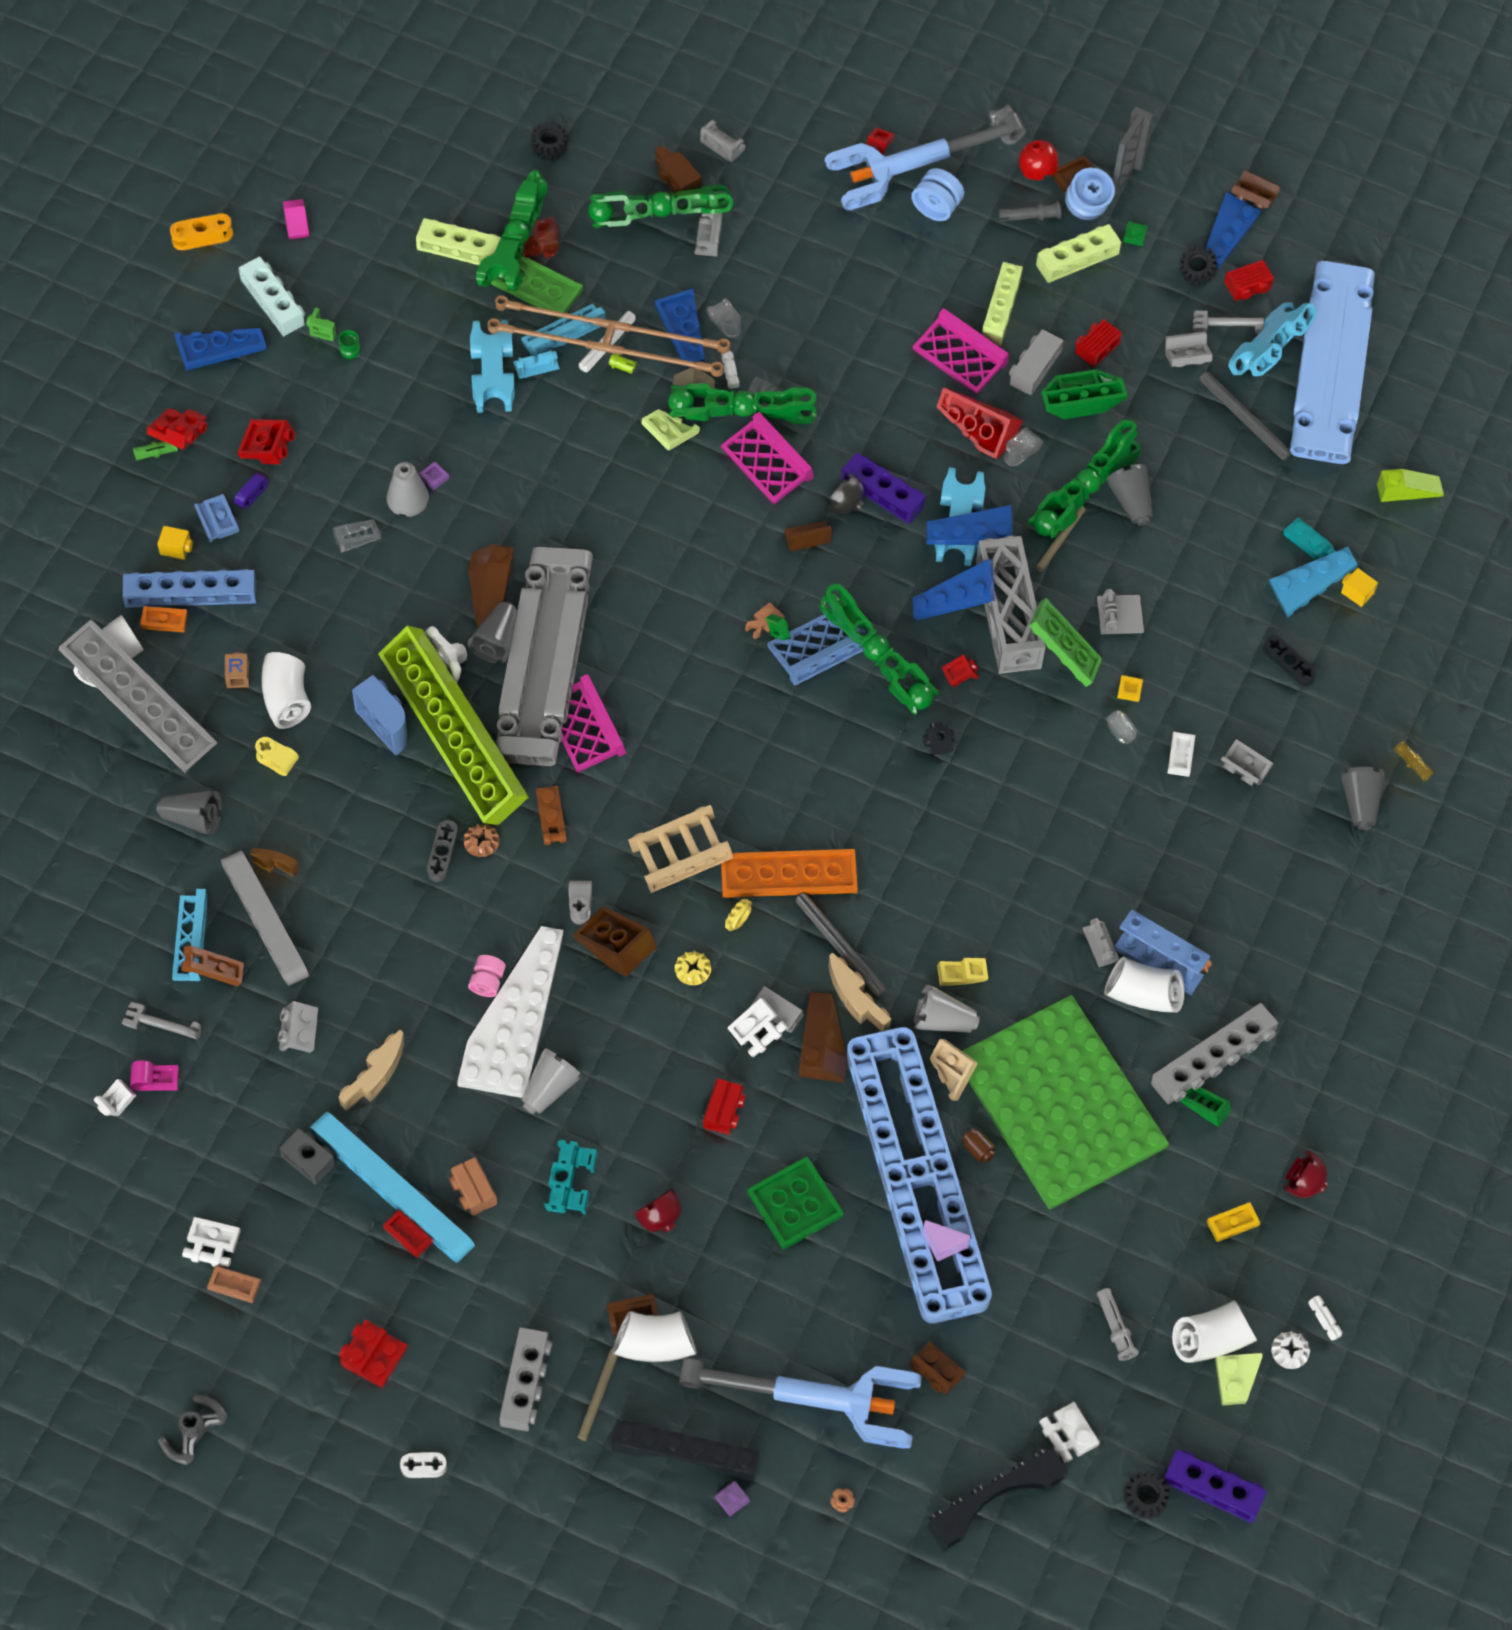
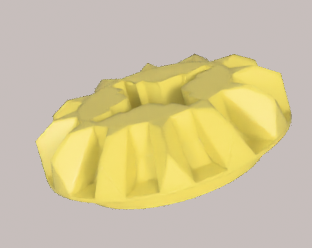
(738, 915)
(694, 977)

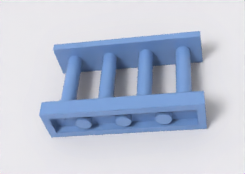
(1159, 948)

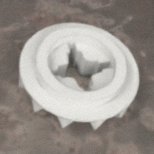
(1283, 1357)

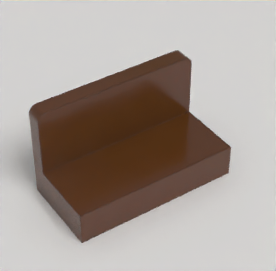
(808, 535)

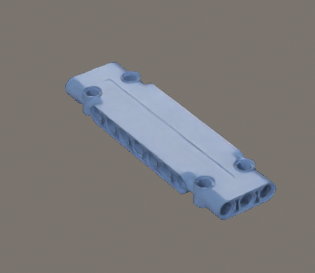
(1333, 363)

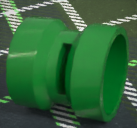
(349, 344)

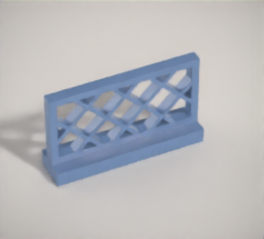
(822, 660)

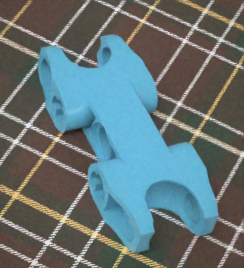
(1268, 345)
(492, 380)
(962, 501)

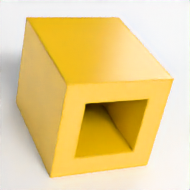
(174, 542)
(1359, 587)

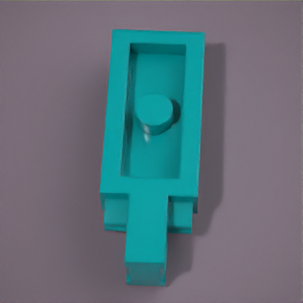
(1308, 539)

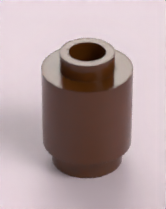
(979, 1145)

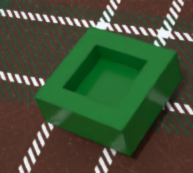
(1135, 233)
(778, 627)

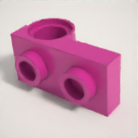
(153, 1078)

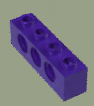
(888, 497)
(1221, 1498)

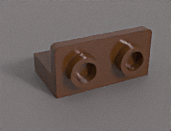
(937, 1369)

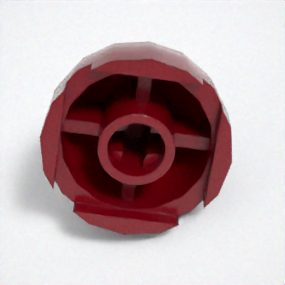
(1306, 1176)
(660, 1213)

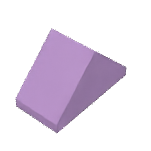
(944, 1240)

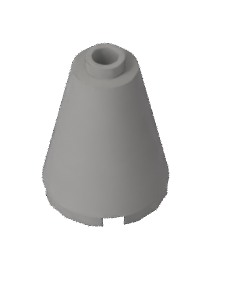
(407, 491)
(943, 1013)
(548, 1082)

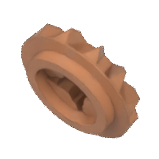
(486, 847)

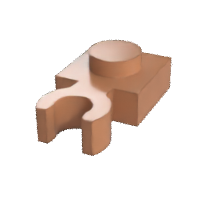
(759, 622)

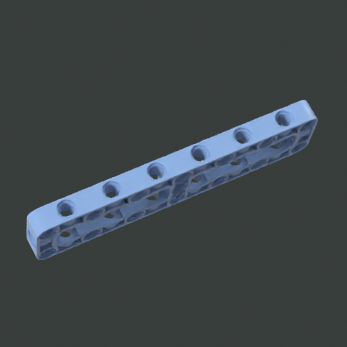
(925, 1282)

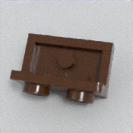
(1256, 189)

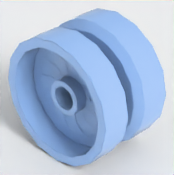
(1089, 193)
(937, 194)

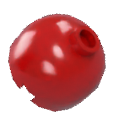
(1038, 160)

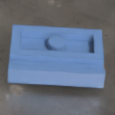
(216, 518)

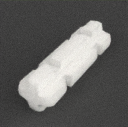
(730, 370)
(1325, 1318)

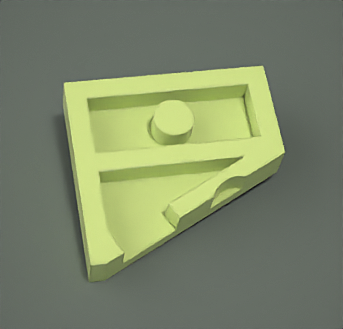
(668, 430)
(1236, 1376)

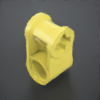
(275, 755)

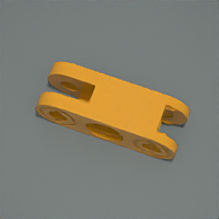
(201, 231)

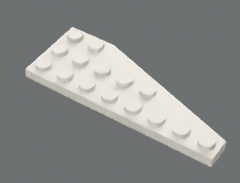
(506, 1039)

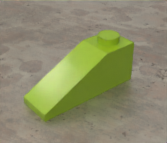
(1407, 484)

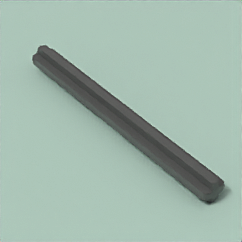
(1245, 416)
(840, 944)

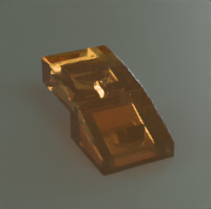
(270, 859)

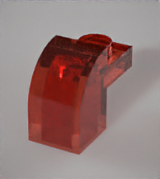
(544, 240)

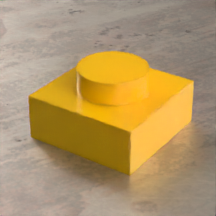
(1130, 688)

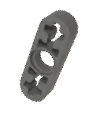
(444, 859)

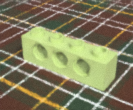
(455, 241)
(1078, 253)
(1002, 302)

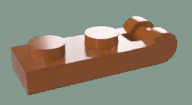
(551, 815)
(213, 965)

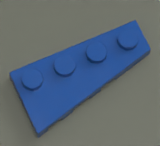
(1230, 227)
(680, 318)
(206, 349)
(970, 527)
(957, 593)

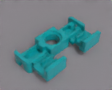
(559, 1193)

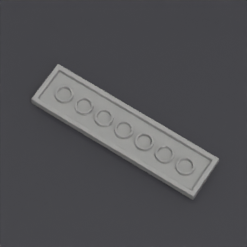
(137, 696)

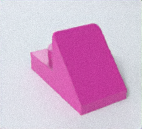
(296, 219)

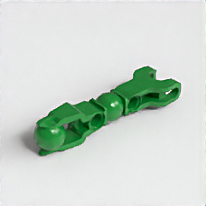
(661, 204)
(506, 258)
(782, 405)
(1072, 496)
(876, 648)

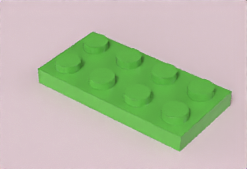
(543, 287)
(1065, 642)

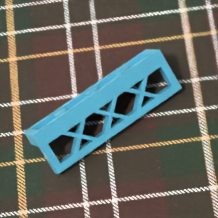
(565, 328)
(198, 918)

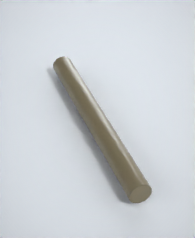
(1057, 543)
(597, 1396)

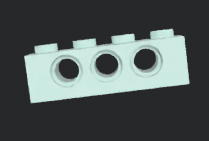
(262, 284)

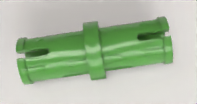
(153, 450)

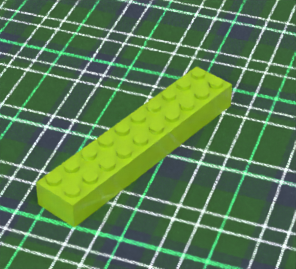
(453, 725)

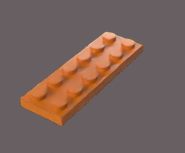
(789, 873)

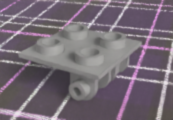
(1119, 613)

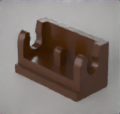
(618, 1310)

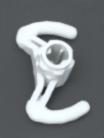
(450, 654)

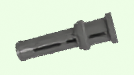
(1039, 211)

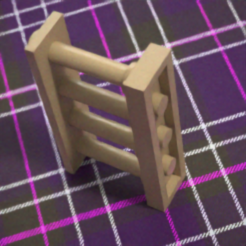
(690, 866)

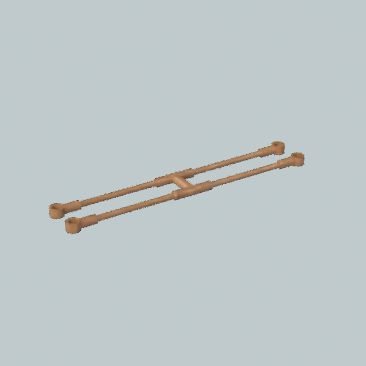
(606, 344)

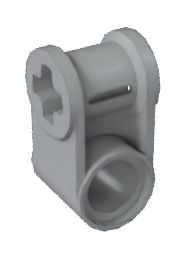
(580, 899)

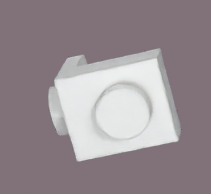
(115, 1099)

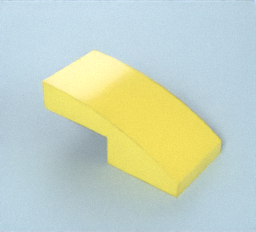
(962, 973)

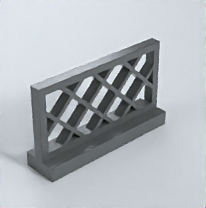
(1132, 147)

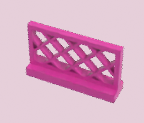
(974, 341)
(777, 444)
(602, 721)

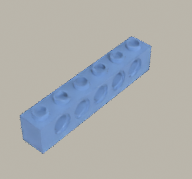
(180, 595)

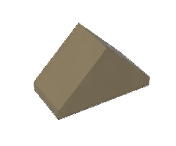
(693, 376)

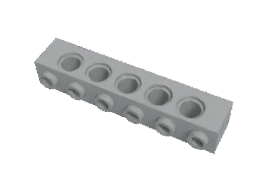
(1255, 1019)

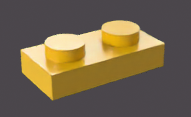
(1233, 1222)

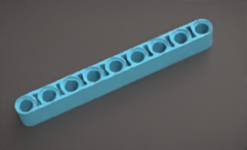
(391, 1186)

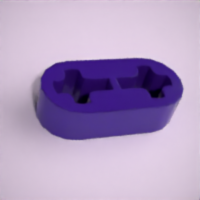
(251, 491)

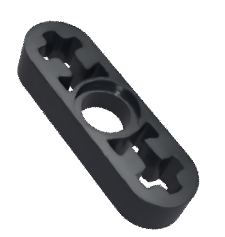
(1291, 670)

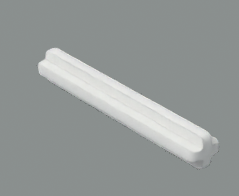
(594, 355)

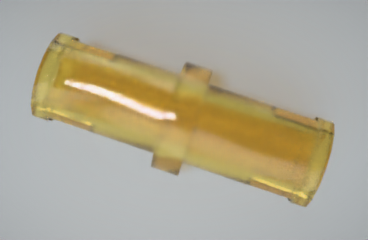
(1413, 760)

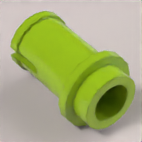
(622, 363)

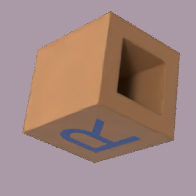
(236, 670)

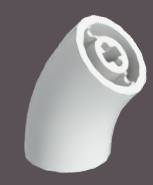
(123, 636)
(284, 689)
(1146, 986)
(1211, 1334)
(654, 1338)

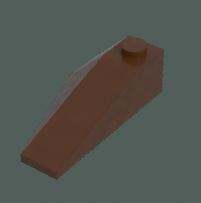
(490, 578)
(823, 1045)

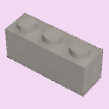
(1035, 362)

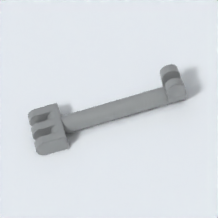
(1202, 320)
(139, 1016)

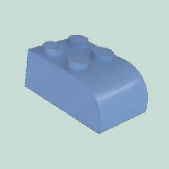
(381, 713)

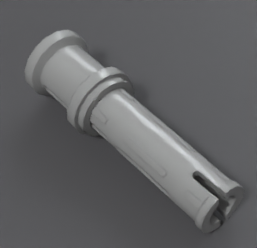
(1120, 1334)

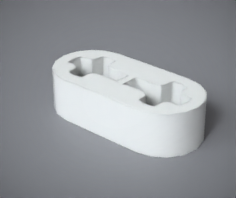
(423, 1459)

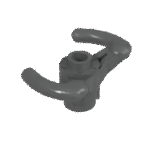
(193, 1434)

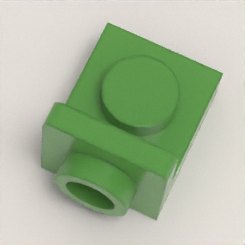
(321, 327)

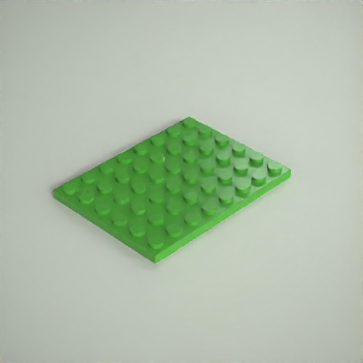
(1062, 1102)

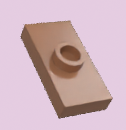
(234, 1284)

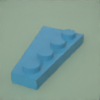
(1305, 582)

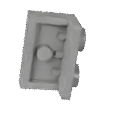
(1187, 349)
(1246, 762)
(298, 1027)

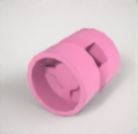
(488, 973)

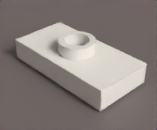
(1181, 754)

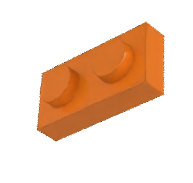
(164, 619)

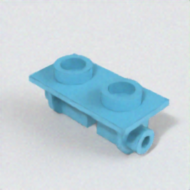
(537, 364)

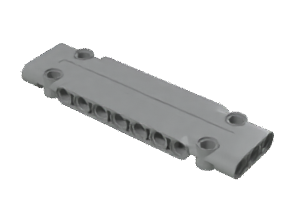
(543, 655)

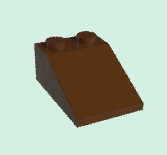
(616, 940)

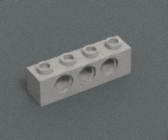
(527, 1342)

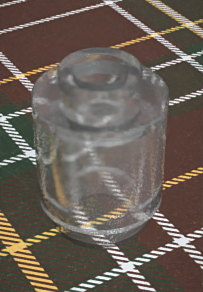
(1121, 727)

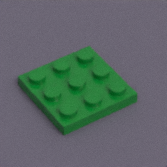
(795, 1203)

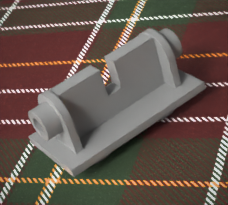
(1100, 943)

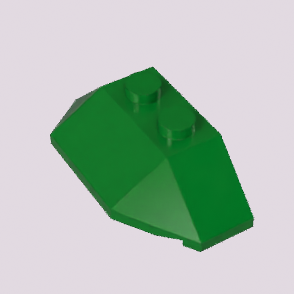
(1083, 393)

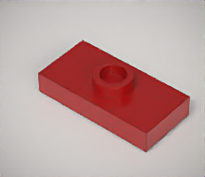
(408, 1233)

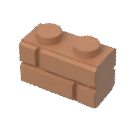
(473, 1187)

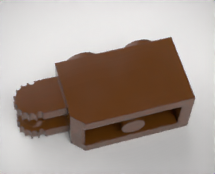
(676, 171)

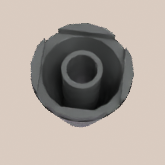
(1133, 492)
(495, 634)
(1363, 794)
(192, 810)

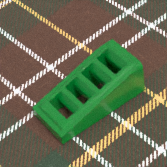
(1216, 1113)

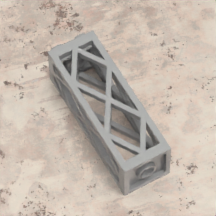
(1030, 649)

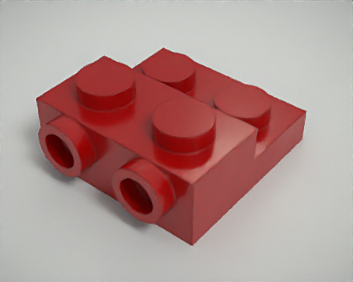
(178, 428)
(266, 441)
(372, 1353)

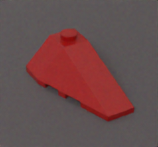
(981, 423)

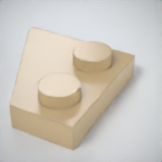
(953, 1067)

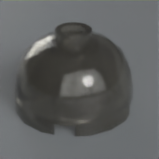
(847, 496)

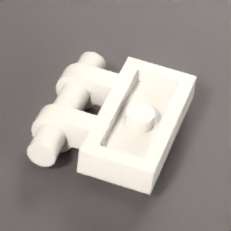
(753, 1021)
(212, 1235)
(1075, 1429)

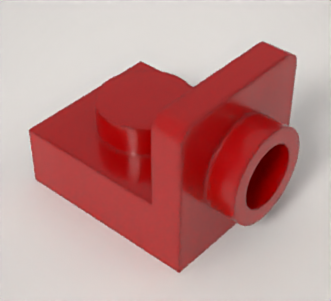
(880, 140)
(960, 670)

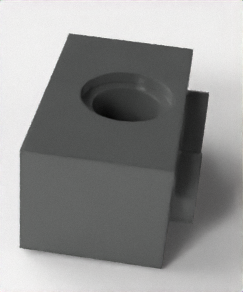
(314, 1167)

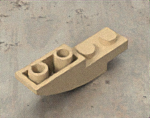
(850, 990)
(380, 1065)

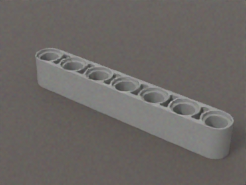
(264, 918)

